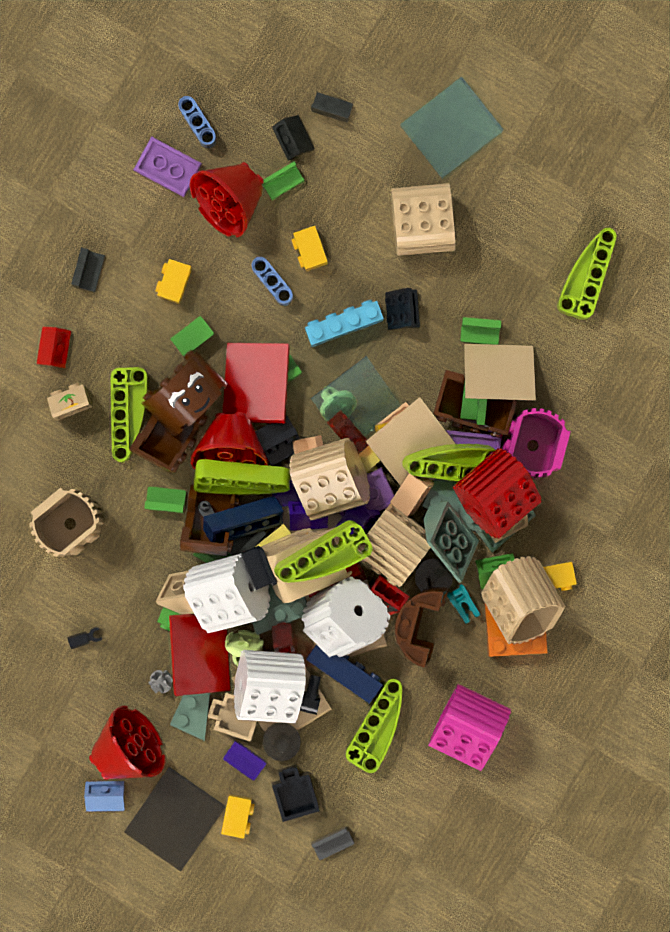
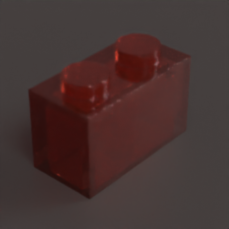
(346, 429)
(284, 638)

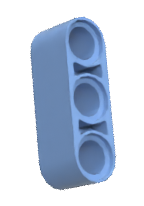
(194, 113)
(269, 272)

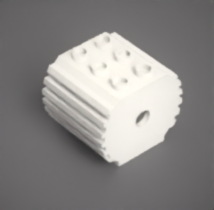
(224, 594)
(345, 617)
(269, 686)

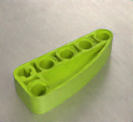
(581, 277)
(131, 405)
(456, 455)
(239, 478)
(333, 557)
(379, 735)

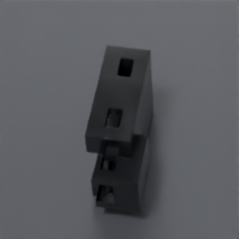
(294, 794)

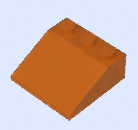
(498, 645)

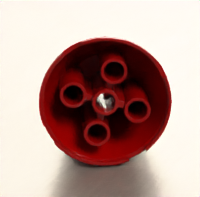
(227, 196)
(230, 440)
(128, 747)

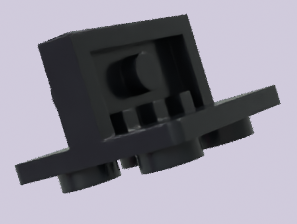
(402, 309)
(277, 440)

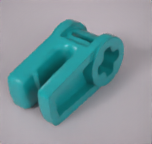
(457, 602)

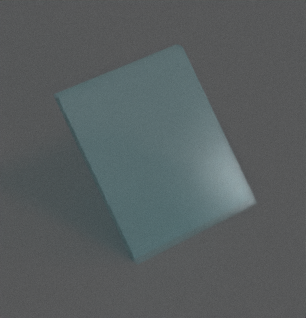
(451, 127)
(359, 395)

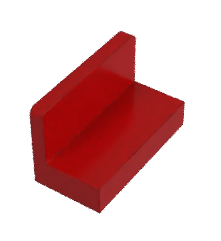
(53, 347)

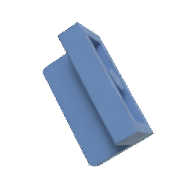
(104, 796)

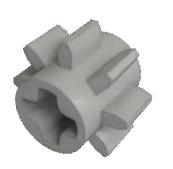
(160, 681)

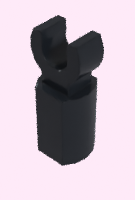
(83, 638)

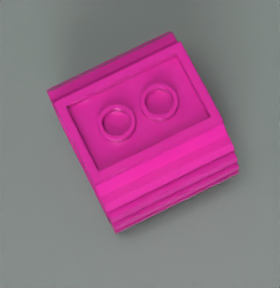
(547, 432)
(469, 727)

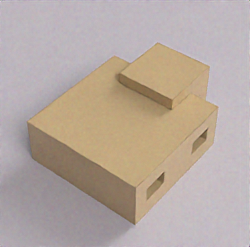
(226, 718)

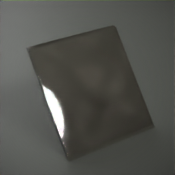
(174, 819)

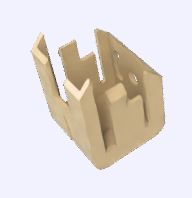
(286, 546)

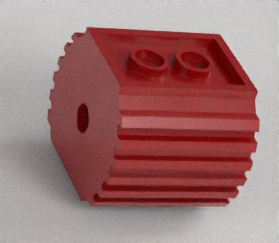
(497, 493)

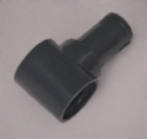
(311, 697)

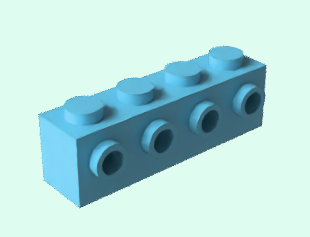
(343, 324)

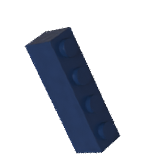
(243, 520)
(347, 673)

